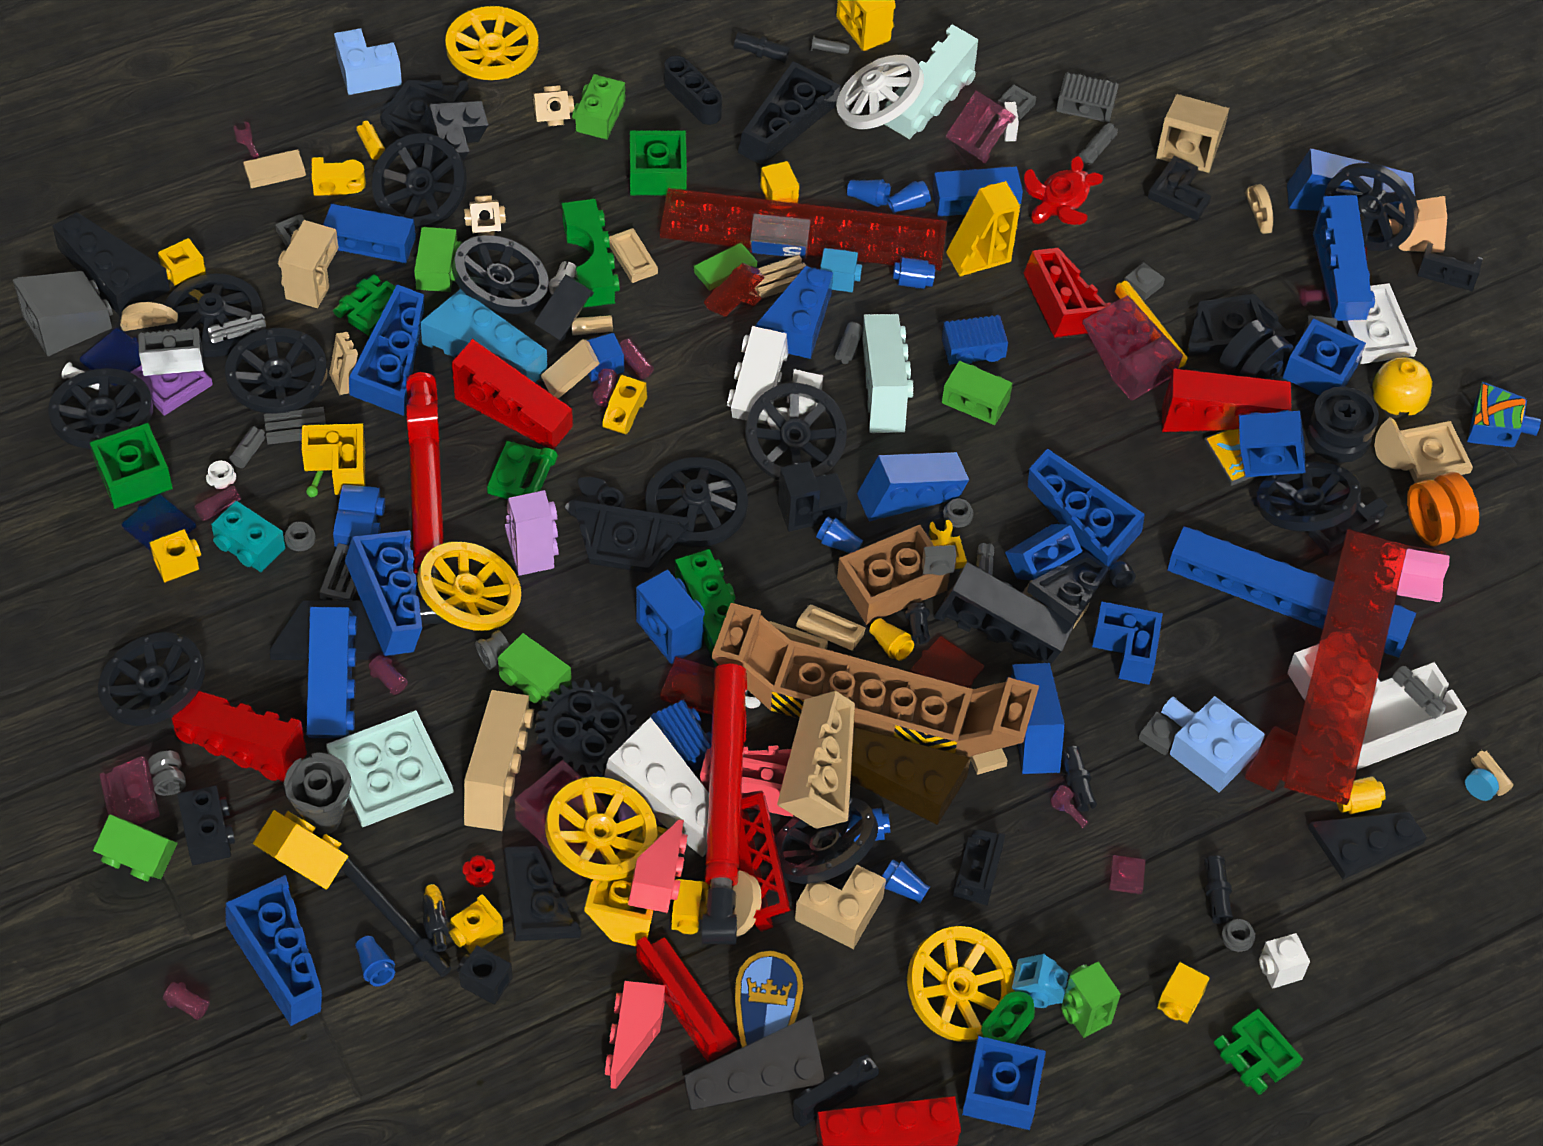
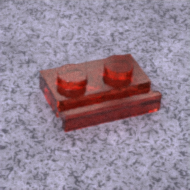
(690, 683)

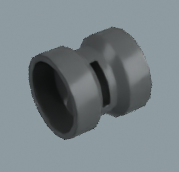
(167, 773)

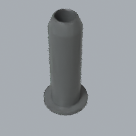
(831, 46)

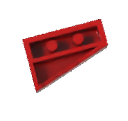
(1061, 292)

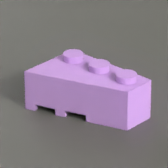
(532, 532)

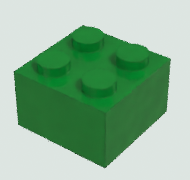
(657, 162)
(131, 465)

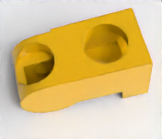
(337, 177)
(624, 404)

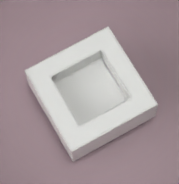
(1010, 131)

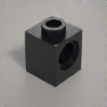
(488, 987)

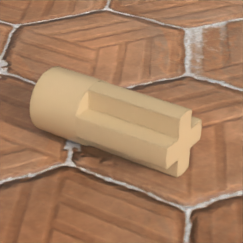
(590, 325)
(1485, 761)

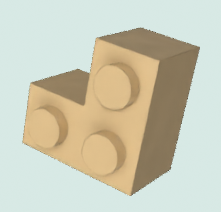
(306, 263)
(841, 912)

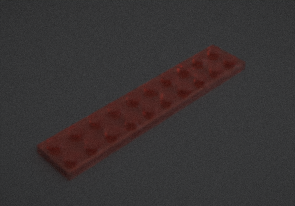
(874, 235)
(1346, 668)

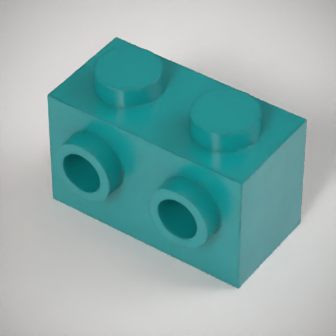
(247, 536)

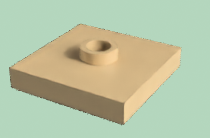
(1436, 451)

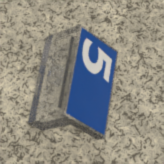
(779, 236)

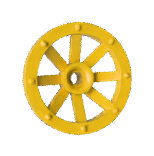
(492, 46)
(467, 589)
(601, 825)
(962, 976)

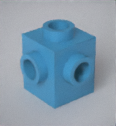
(1041, 980)

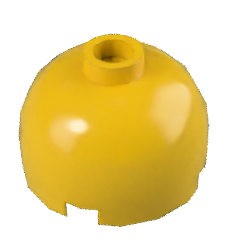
(1402, 386)

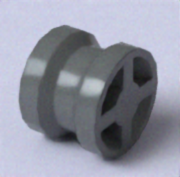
(491, 648)

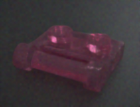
(973, 123)

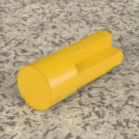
(371, 140)

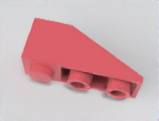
(656, 871)
(638, 1025)

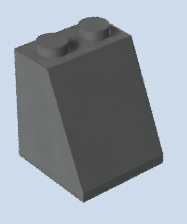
(62, 309)

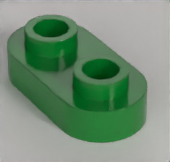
(1004, 1021)

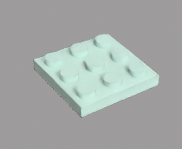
(391, 768)

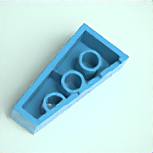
(467, 319)

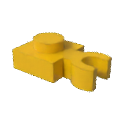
(944, 538)

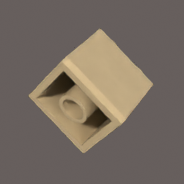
(1192, 131)

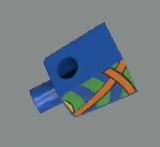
(1500, 418)

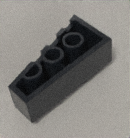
(1004, 614)

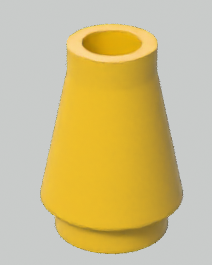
(892, 639)

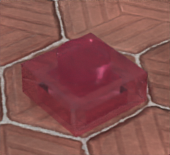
(1127, 874)

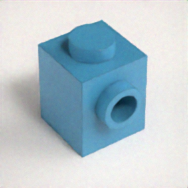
(844, 268)

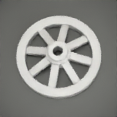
(876, 84)

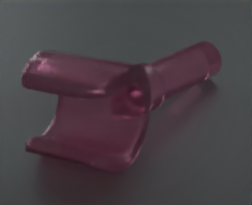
(245, 137)
(1061, 802)

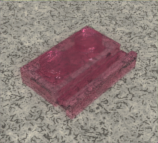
(130, 792)

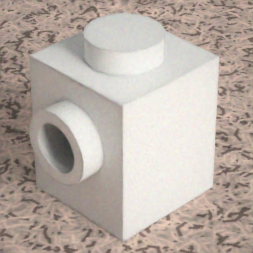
(1284, 960)

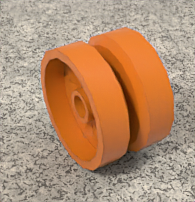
(1443, 508)

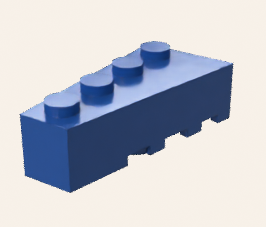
(390, 353)
(331, 672)

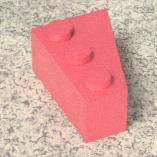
(761, 773)

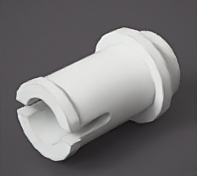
(570, 271)

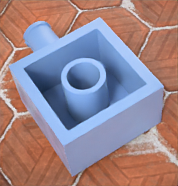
(1213, 741)

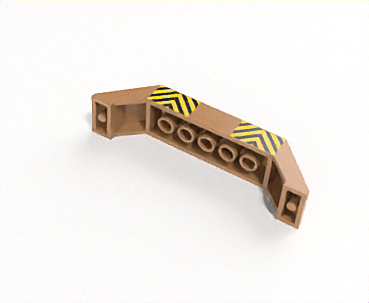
(885, 698)

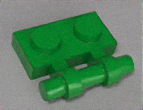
(365, 314)
(1265, 1045)

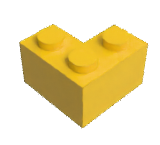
(867, 20)
(335, 449)
(296, 846)

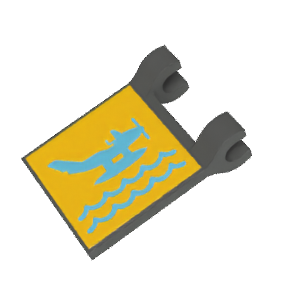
(1227, 453)

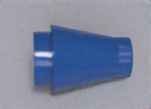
(870, 191)
(910, 197)
(838, 536)
(904, 881)
(375, 963)

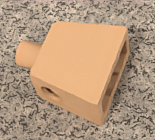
(1429, 227)

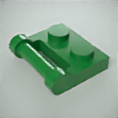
(514, 467)

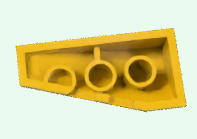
(609, 903)

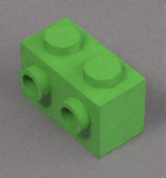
(599, 106)
(435, 259)
(977, 392)
(533, 669)
(135, 847)
(1090, 999)

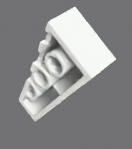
(664, 781)

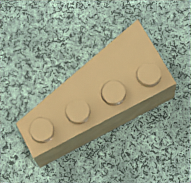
(496, 760)
(820, 762)

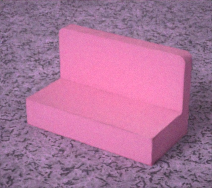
(1423, 575)

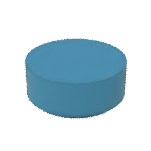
(1482, 784)

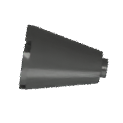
(319, 790)

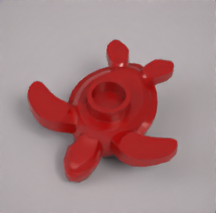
(1061, 193)

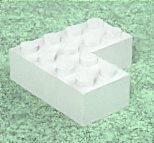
(1394, 718)

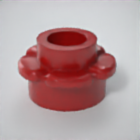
(480, 878)

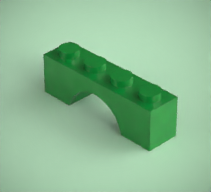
(584, 228)

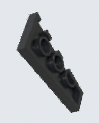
(766, 1067)

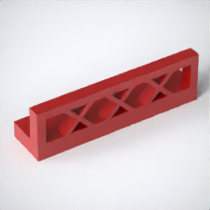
(751, 859)
(685, 998)

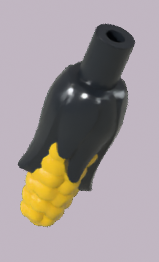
(435, 917)

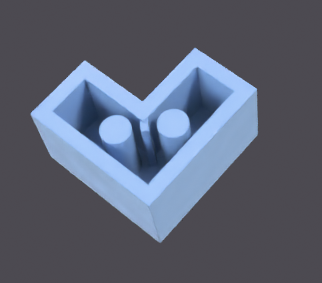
(365, 66)

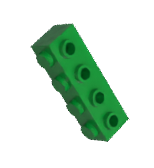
(705, 583)

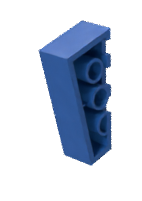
(1316, 171)
(1343, 258)
(1098, 517)
(387, 587)
(275, 945)

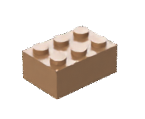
(889, 575)

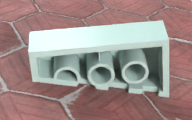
(945, 74)
(886, 372)

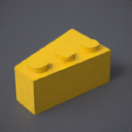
(986, 231)

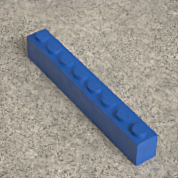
(1267, 582)

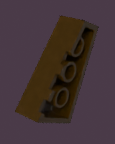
(908, 773)

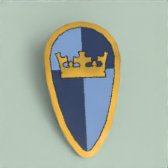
(766, 995)

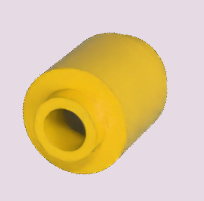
(1365, 796)

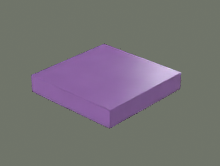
(174, 389)

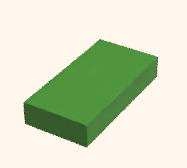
(719, 267)

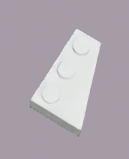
(759, 371)

